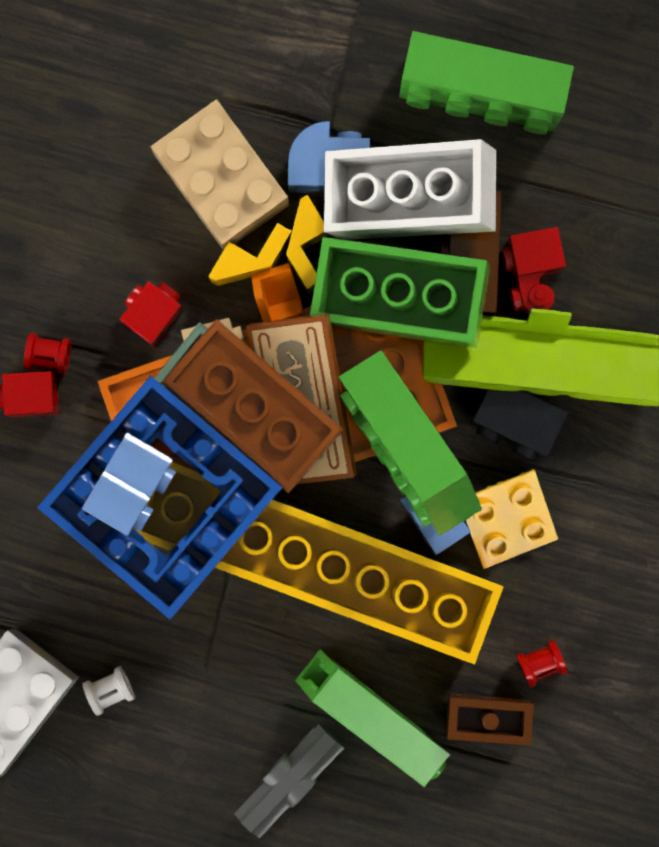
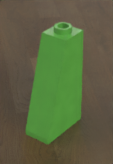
(372, 718)

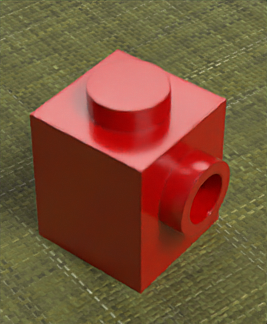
(152, 311)

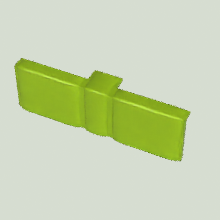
(551, 360)

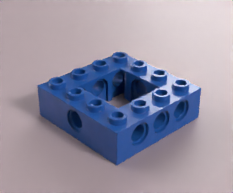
(160, 578)

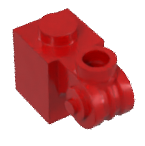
(529, 258)

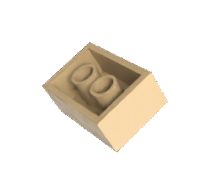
(220, 175)

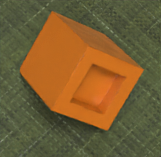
(277, 293)

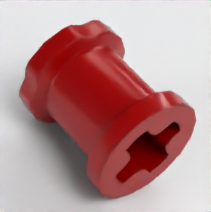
(47, 353)
(542, 663)

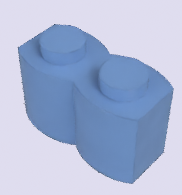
(128, 485)

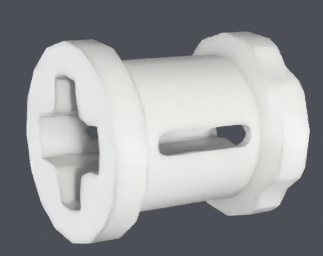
(108, 691)

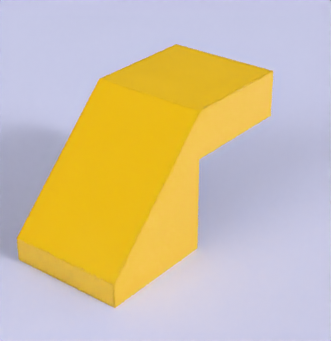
(306, 232)
(238, 264)

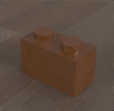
(489, 719)

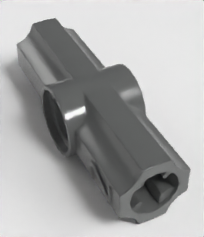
(288, 780)

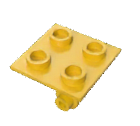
(511, 519)

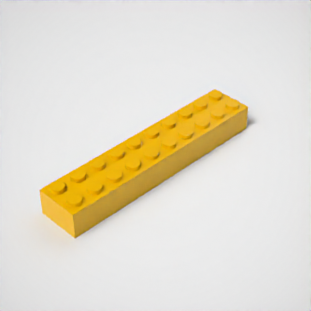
(338, 569)

